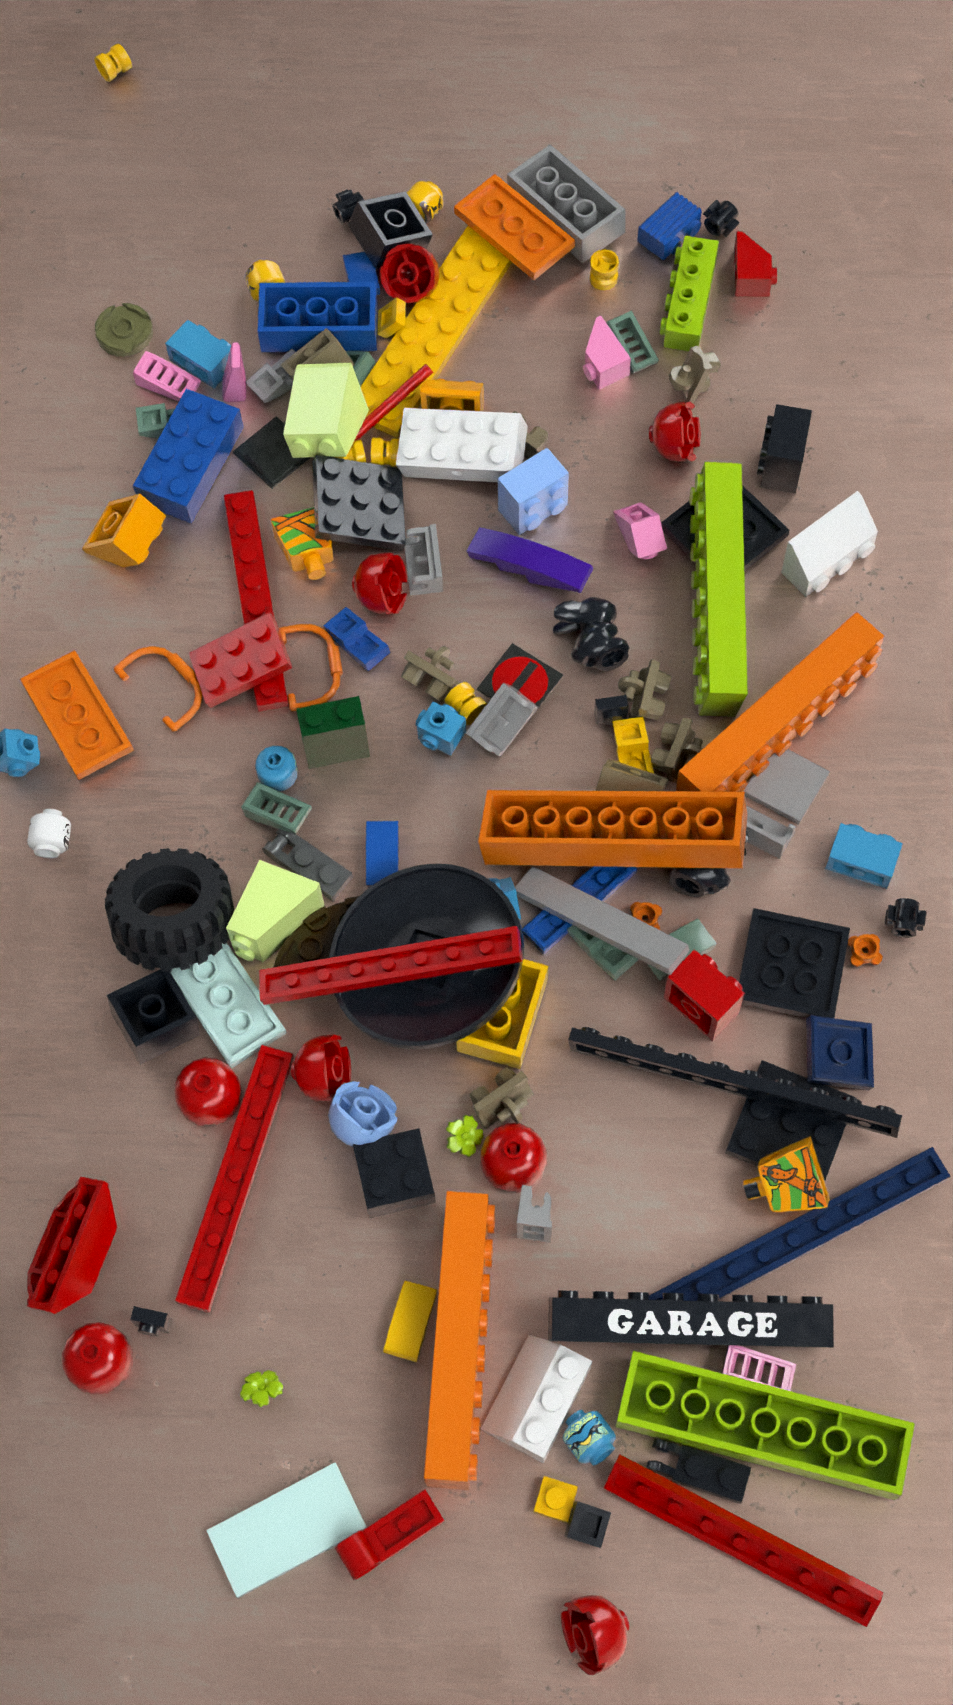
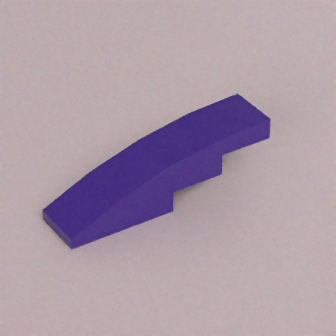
(528, 558)

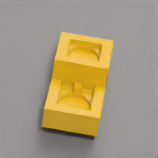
(632, 743)
(410, 1321)

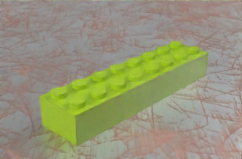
(719, 590)
(766, 1425)

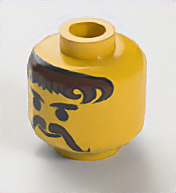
(427, 199)
(262, 272)

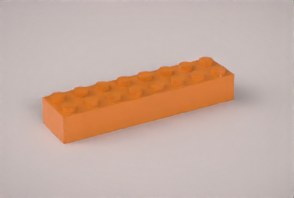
(785, 710)
(614, 828)
(457, 1341)

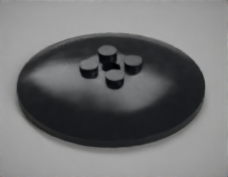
(420, 907)

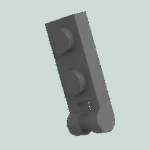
(309, 863)

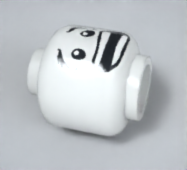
(49, 833)

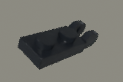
(703, 1471)

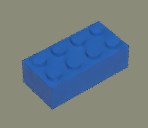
(301, 310)
(189, 455)

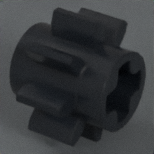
(346, 205)
(721, 218)
(905, 917)

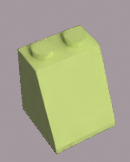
(324, 410)
(271, 911)

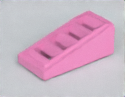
(150, 368)
(234, 376)
(762, 1359)

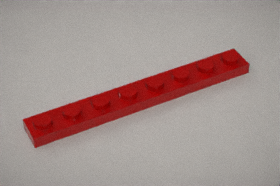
(253, 582)
(390, 965)
(234, 1179)
(744, 1540)

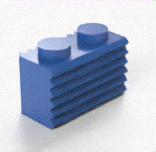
(669, 226)

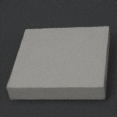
(787, 785)

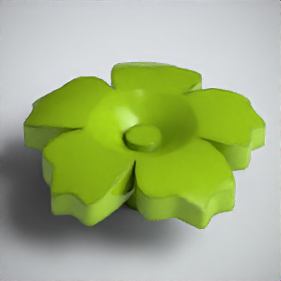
(465, 1135)
(259, 1387)

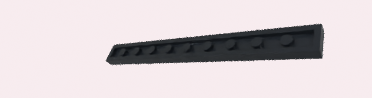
(745, 1084)

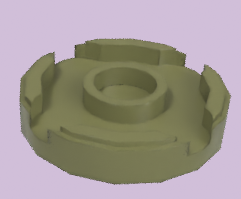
(124, 330)

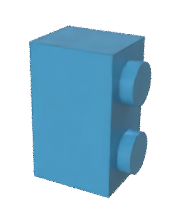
(199, 353)
(864, 855)

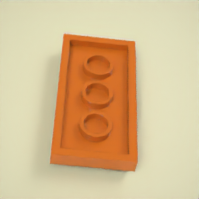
(514, 226)
(76, 715)

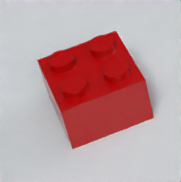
(704, 994)

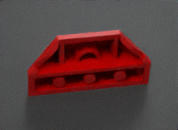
(72, 1247)

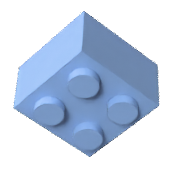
(533, 491)

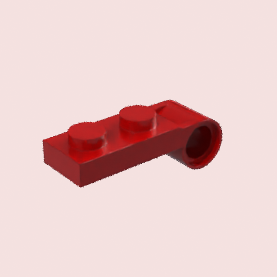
(389, 1535)

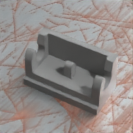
(423, 560)
(501, 719)
(768, 833)
(534, 1222)

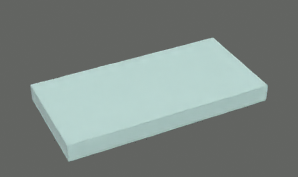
(229, 1006)
(286, 1530)

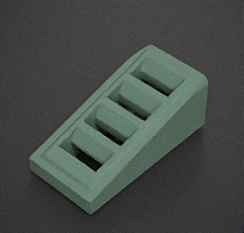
(630, 322)
(263, 793)

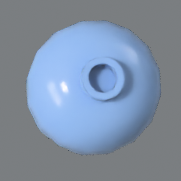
(361, 1114)

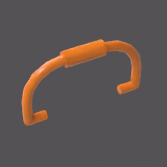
(333, 658)
(181, 666)

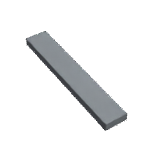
(602, 920)

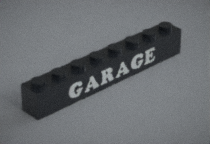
(690, 1322)

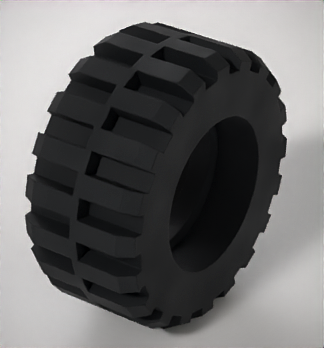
(176, 938)

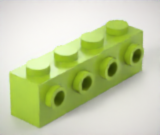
(690, 293)

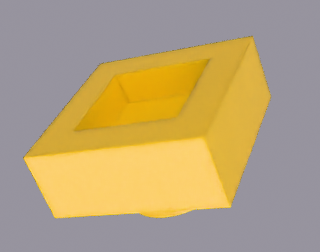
(391, 318)
(555, 1499)

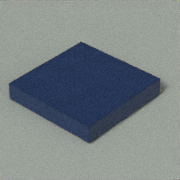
(839, 1053)

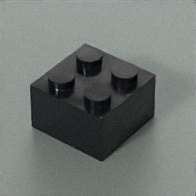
(388, 222)
(784, 448)
(153, 1015)
(394, 1173)

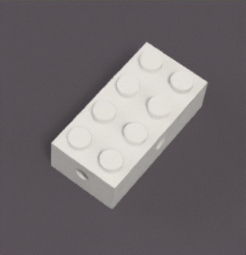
(460, 444)

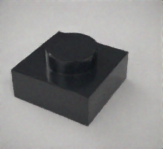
(611, 709)
(150, 1321)
(587, 1524)

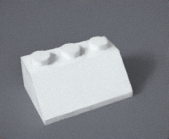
(830, 545)
(537, 1397)

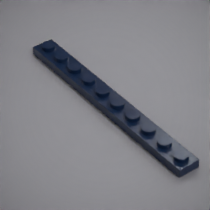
(813, 1229)

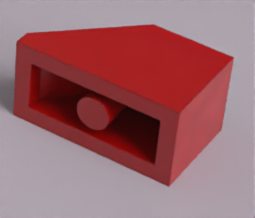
(752, 268)

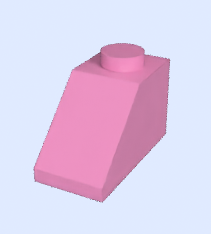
(605, 356)
(641, 530)

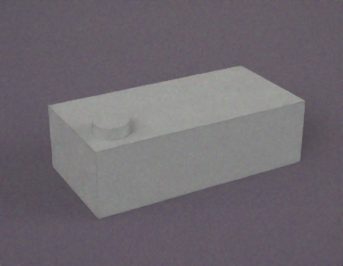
(569, 201)

